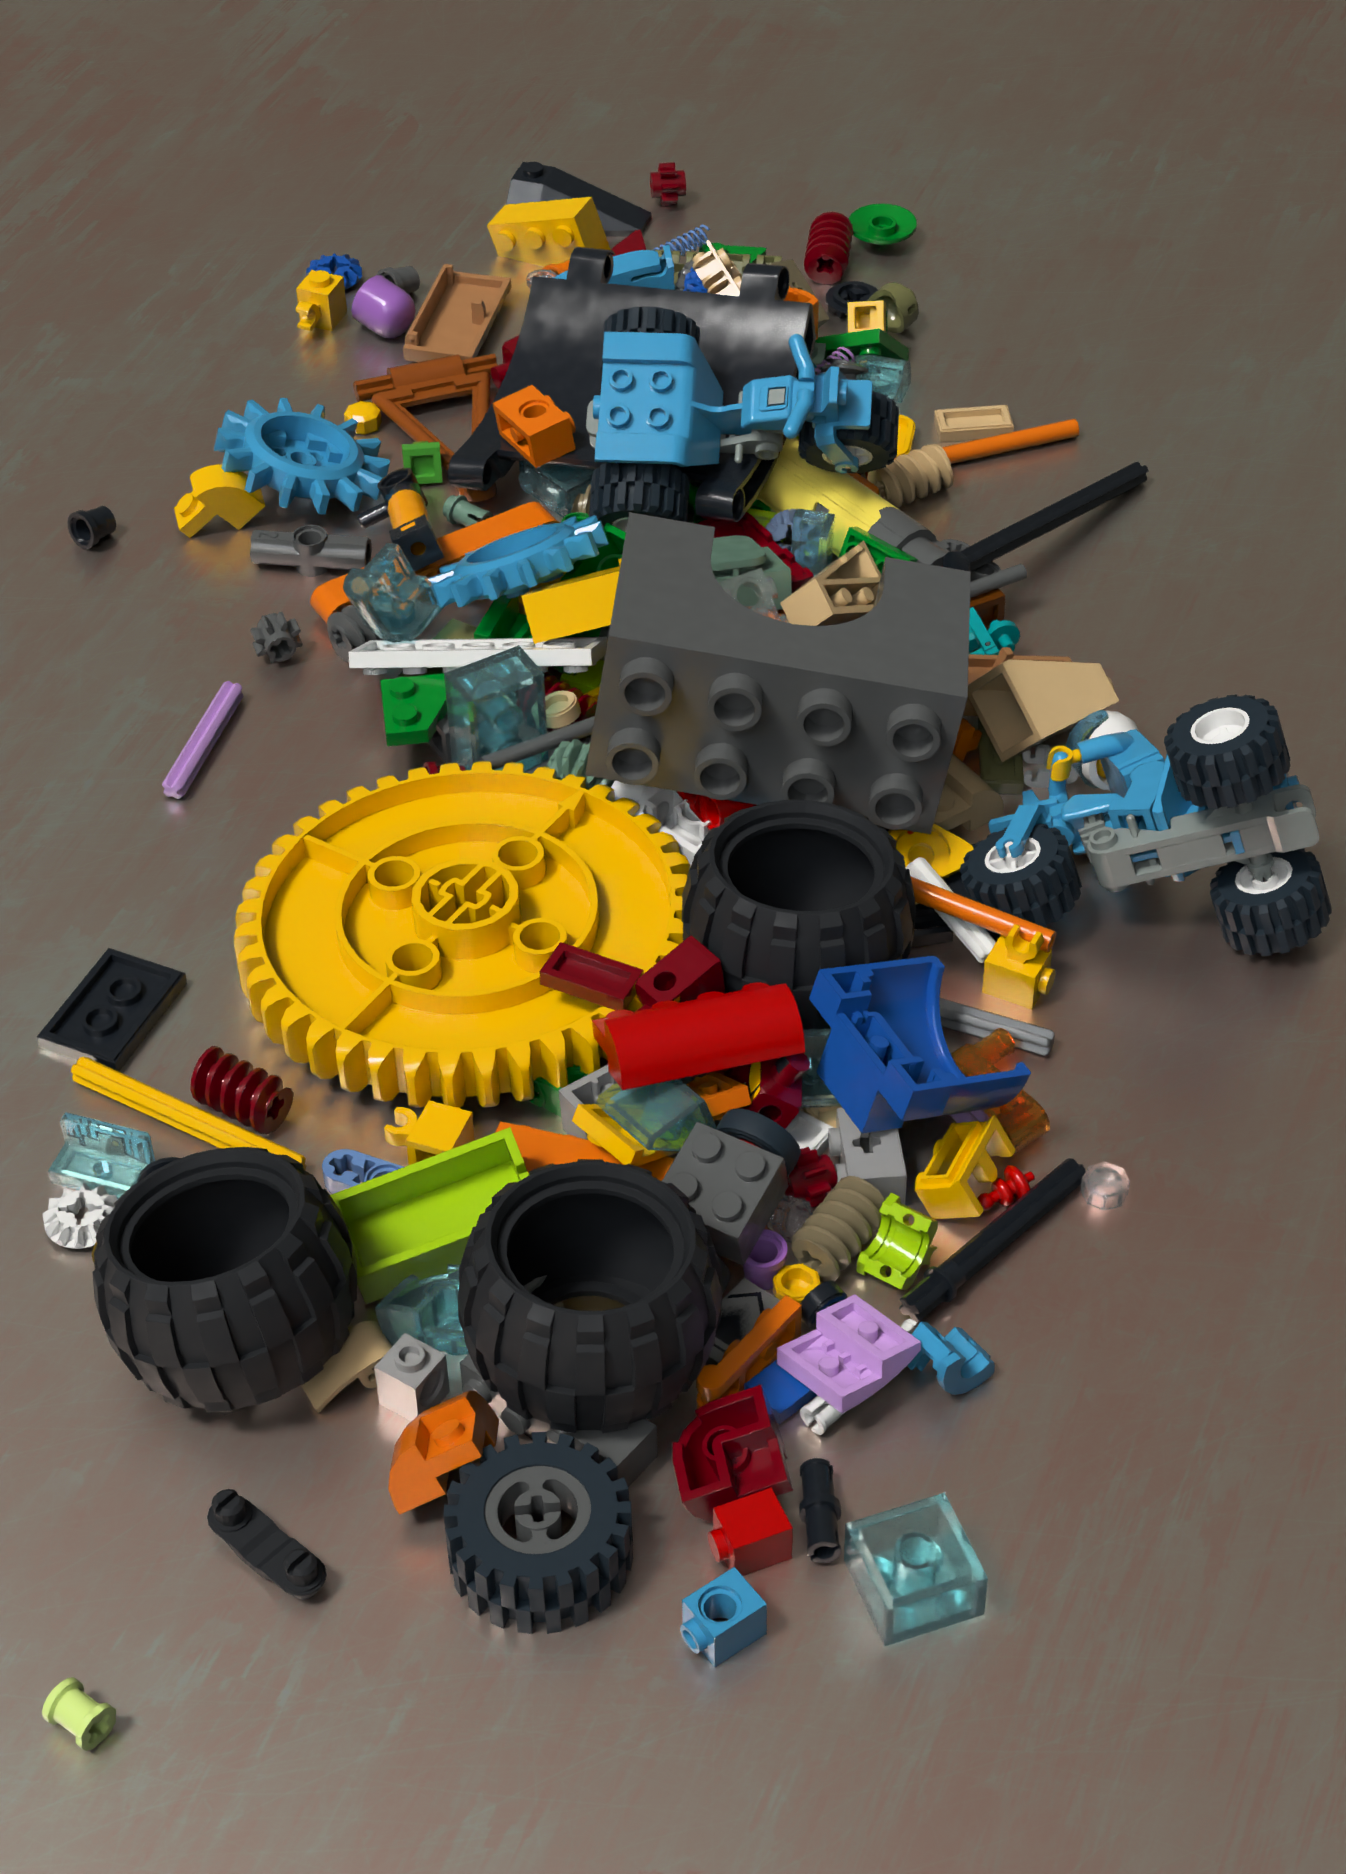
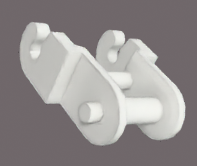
(1043, 775)

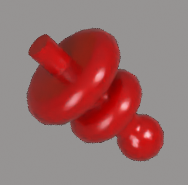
(1015, 1185)

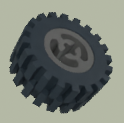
(541, 1571)

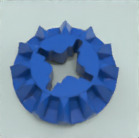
(342, 266)

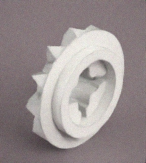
(61, 1221)

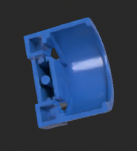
(890, 1050)

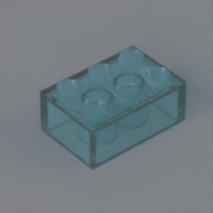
(495, 706)

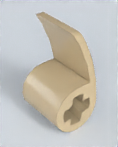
(355, 1360)

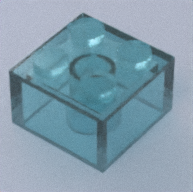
(915, 1569)

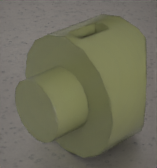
(900, 306)

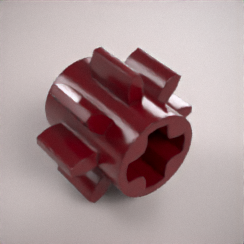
(667, 184)
(812, 1177)

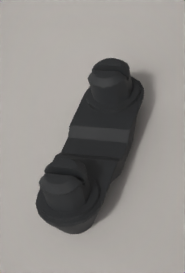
(265, 1546)

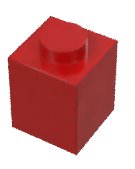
(751, 1533)

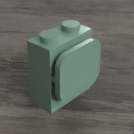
(741, 554)

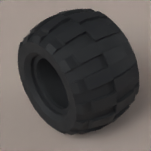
(798, 894)
(600, 1235)
(225, 1278)

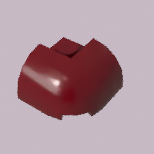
(730, 1453)

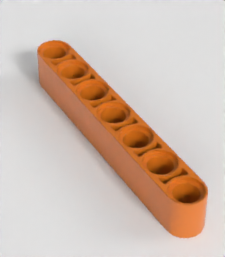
(331, 597)

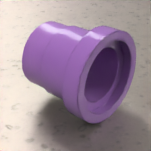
(766, 1259)

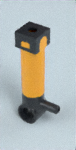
(408, 516)

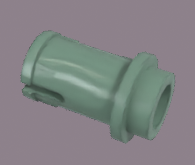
(460, 511)

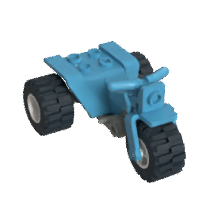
(668, 409)

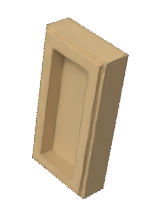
(972, 423)

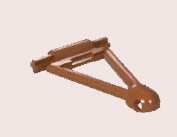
(431, 382)

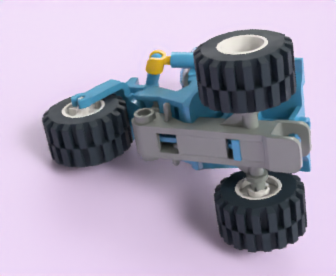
(1205, 805)

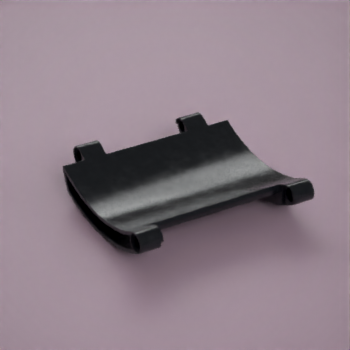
(562, 352)

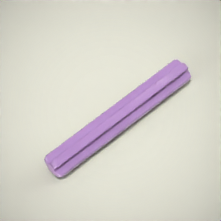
(202, 740)

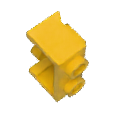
(962, 1151)

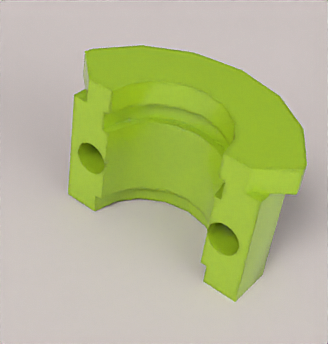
(899, 1244)

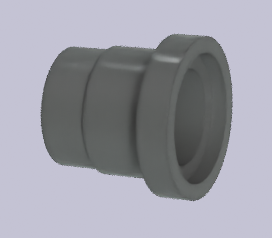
(403, 277)

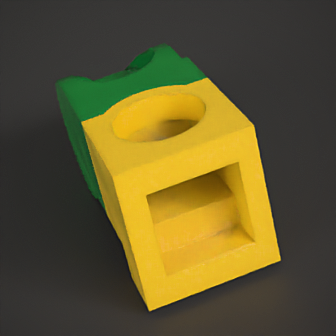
(867, 316)

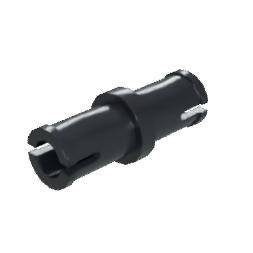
(820, 1510)

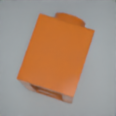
(535, 425)

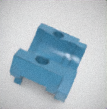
(956, 1358)

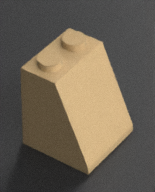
(1037, 700)

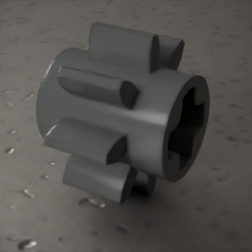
(276, 637)

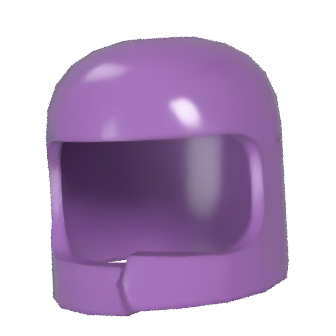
(383, 307)

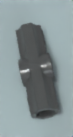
(310, 550)

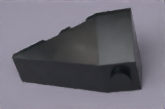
(545, 183)

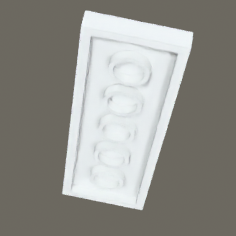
(416, 656)

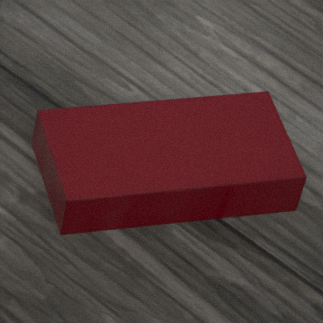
(590, 977)

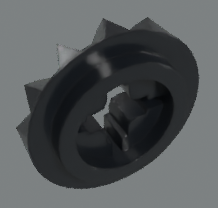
(853, 291)

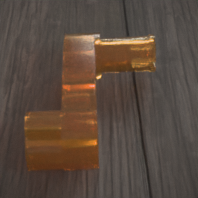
(1023, 1116)

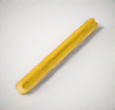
(171, 1109)

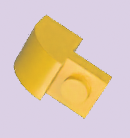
(217, 494)

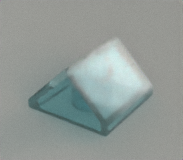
(657, 1113)

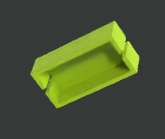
(425, 1211)

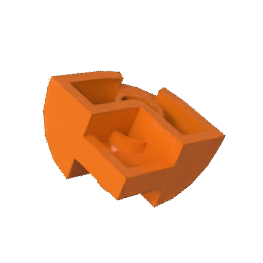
(436, 1444)

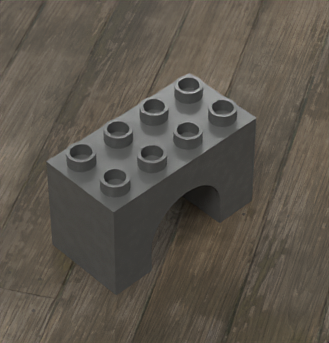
(774, 709)

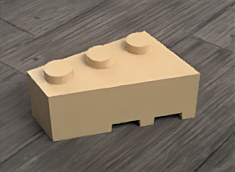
(837, 592)

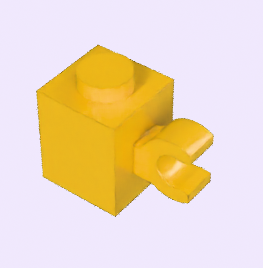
(321, 301)
(1018, 969)
(433, 1133)

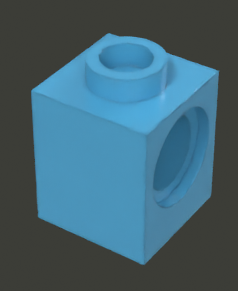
(727, 1598)

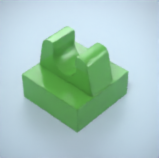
(424, 461)

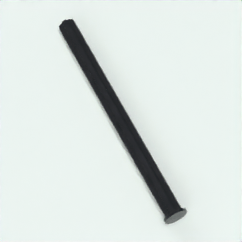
(1046, 519)

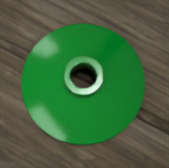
(883, 224)

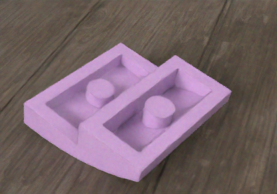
(848, 1353)

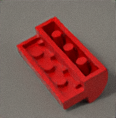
(700, 1034)

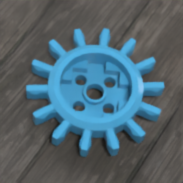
(301, 455)
(518, 562)

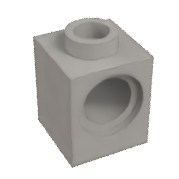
(411, 1377)

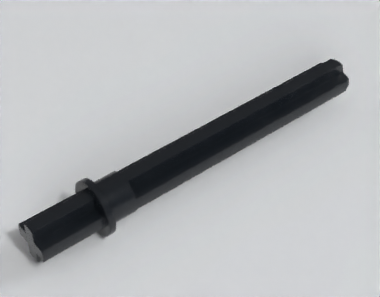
(942, 1282)

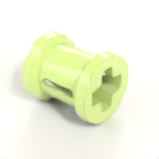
(79, 1713)

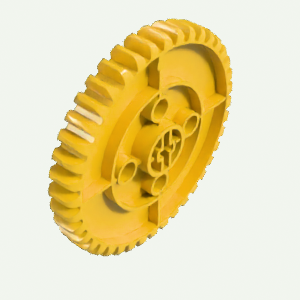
(418, 920)

